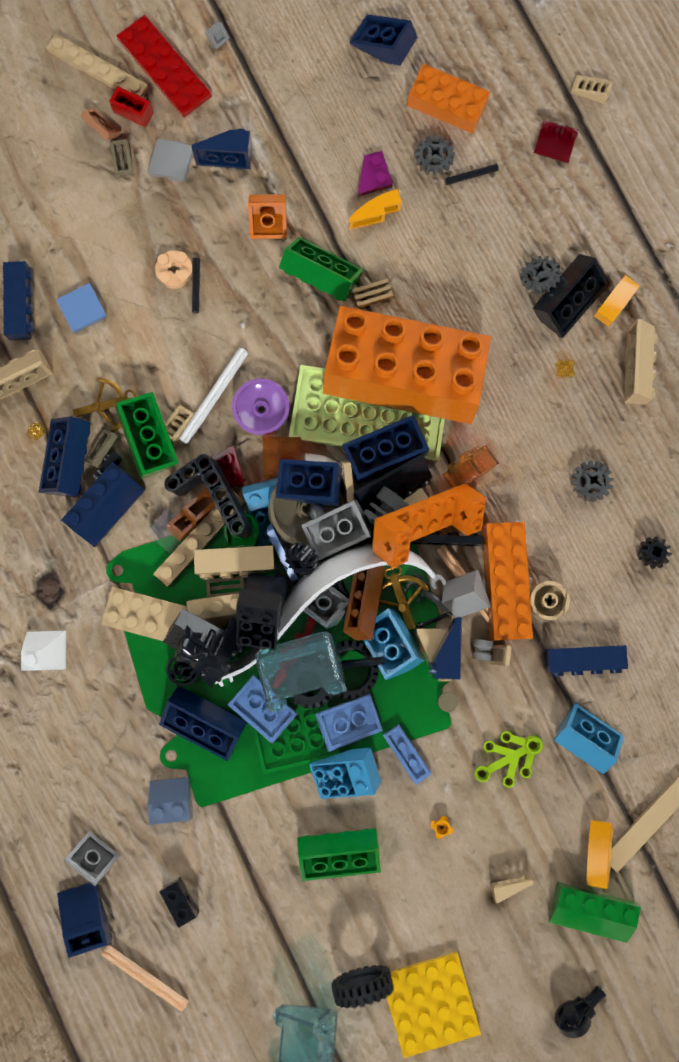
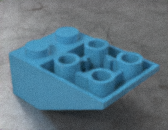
(257, 501)
(346, 774)

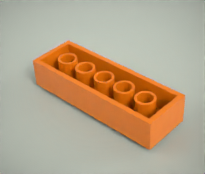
(507, 581)

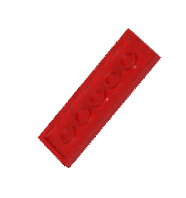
(164, 66)

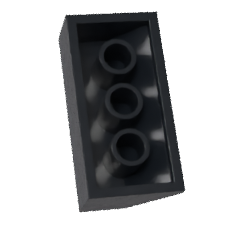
(572, 296)
(400, 481)

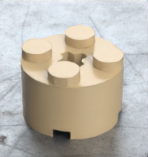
(556, 594)

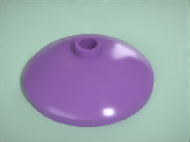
(260, 394)

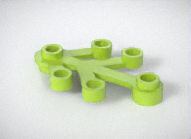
(511, 757)

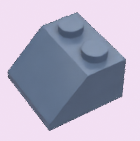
(170, 801)

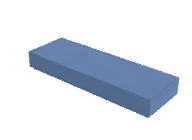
(281, 551)
(407, 754)

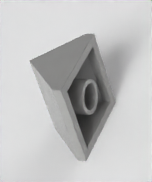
(465, 594)
(328, 607)
(92, 858)

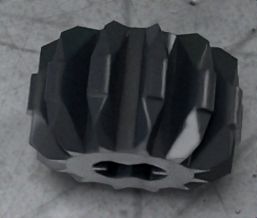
(301, 558)
(659, 558)

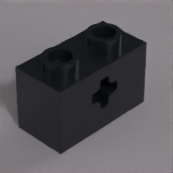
(179, 902)

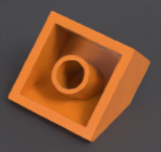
(267, 216)

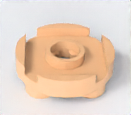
(182, 275)

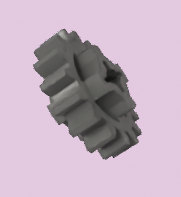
(434, 153)
(540, 274)
(586, 476)

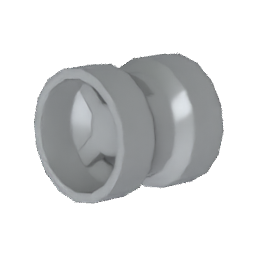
(482, 649)

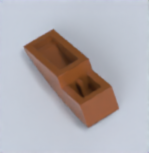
(191, 515)

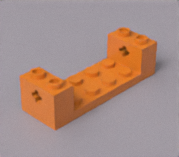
(457, 507)

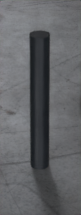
(471, 174)
(195, 285)
(363, 662)

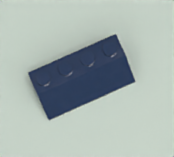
(64, 457)
(103, 505)
(202, 723)

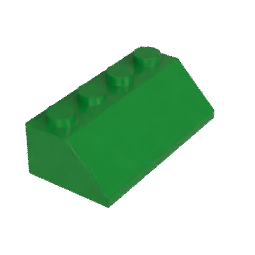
(320, 268)
(146, 435)
(338, 854)
(594, 913)

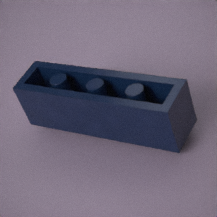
(17, 300)
(586, 659)

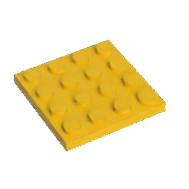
(431, 1005)

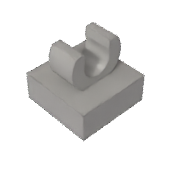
(217, 35)

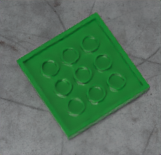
(297, 744)

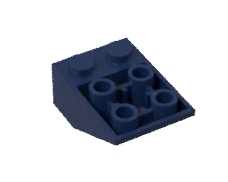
(83, 919)

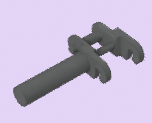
(428, 594)

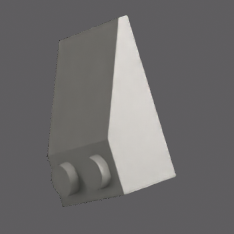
(337, 529)

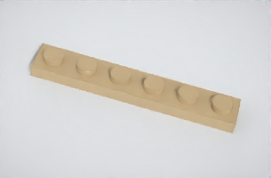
(95, 66)
(196, 540)

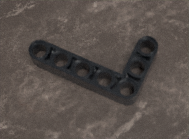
(216, 490)

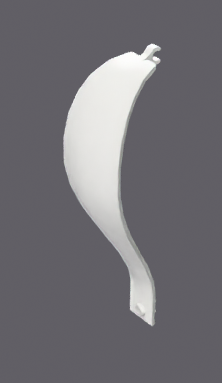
(328, 572)

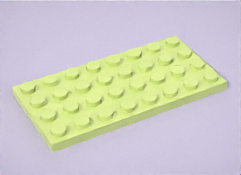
(339, 420)

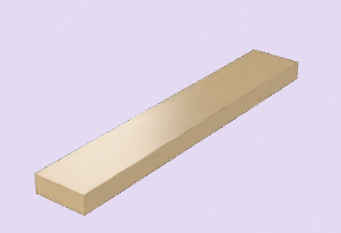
(645, 825)

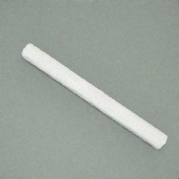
(213, 395)

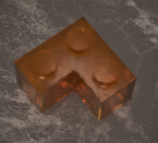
(279, 448)
(470, 467)

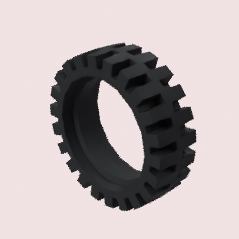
(372, 675)
(362, 986)

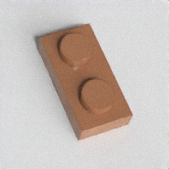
(100, 124)

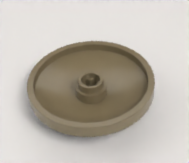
(289, 515)

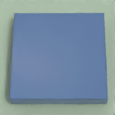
(81, 308)

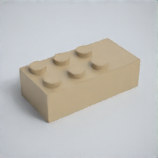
(234, 561)
(140, 613)

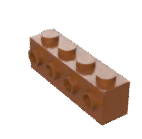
(363, 603)

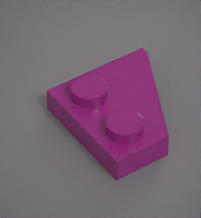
(374, 174)

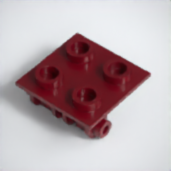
(555, 141)
(230, 466)

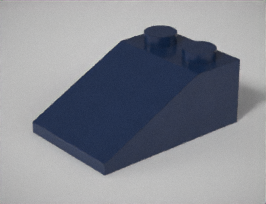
(385, 38)
(225, 150)
(309, 481)
(447, 658)

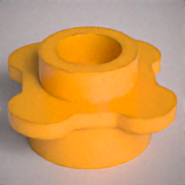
(440, 833)

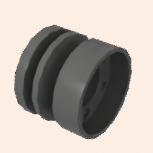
(389, 503)

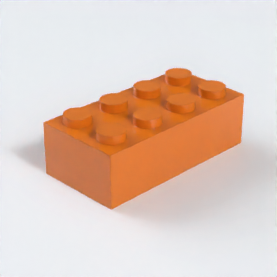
(448, 98)

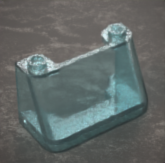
(300, 668)
(306, 1033)

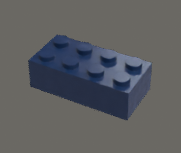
(385, 449)

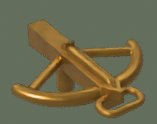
(99, 406)
(403, 606)

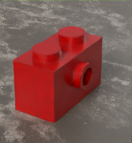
(131, 106)

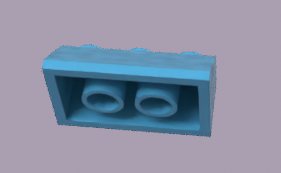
(395, 644)
(589, 739)

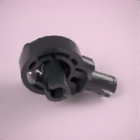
(182, 670)
(572, 1011)

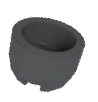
(316, 511)

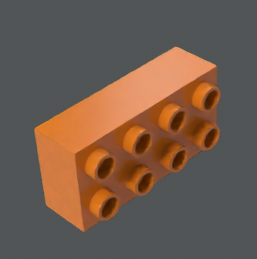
(406, 365)

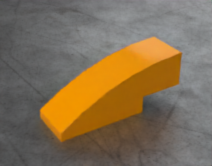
(375, 210)
(616, 301)
(599, 854)

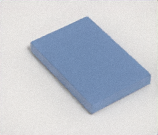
(252, 708)
(348, 722)

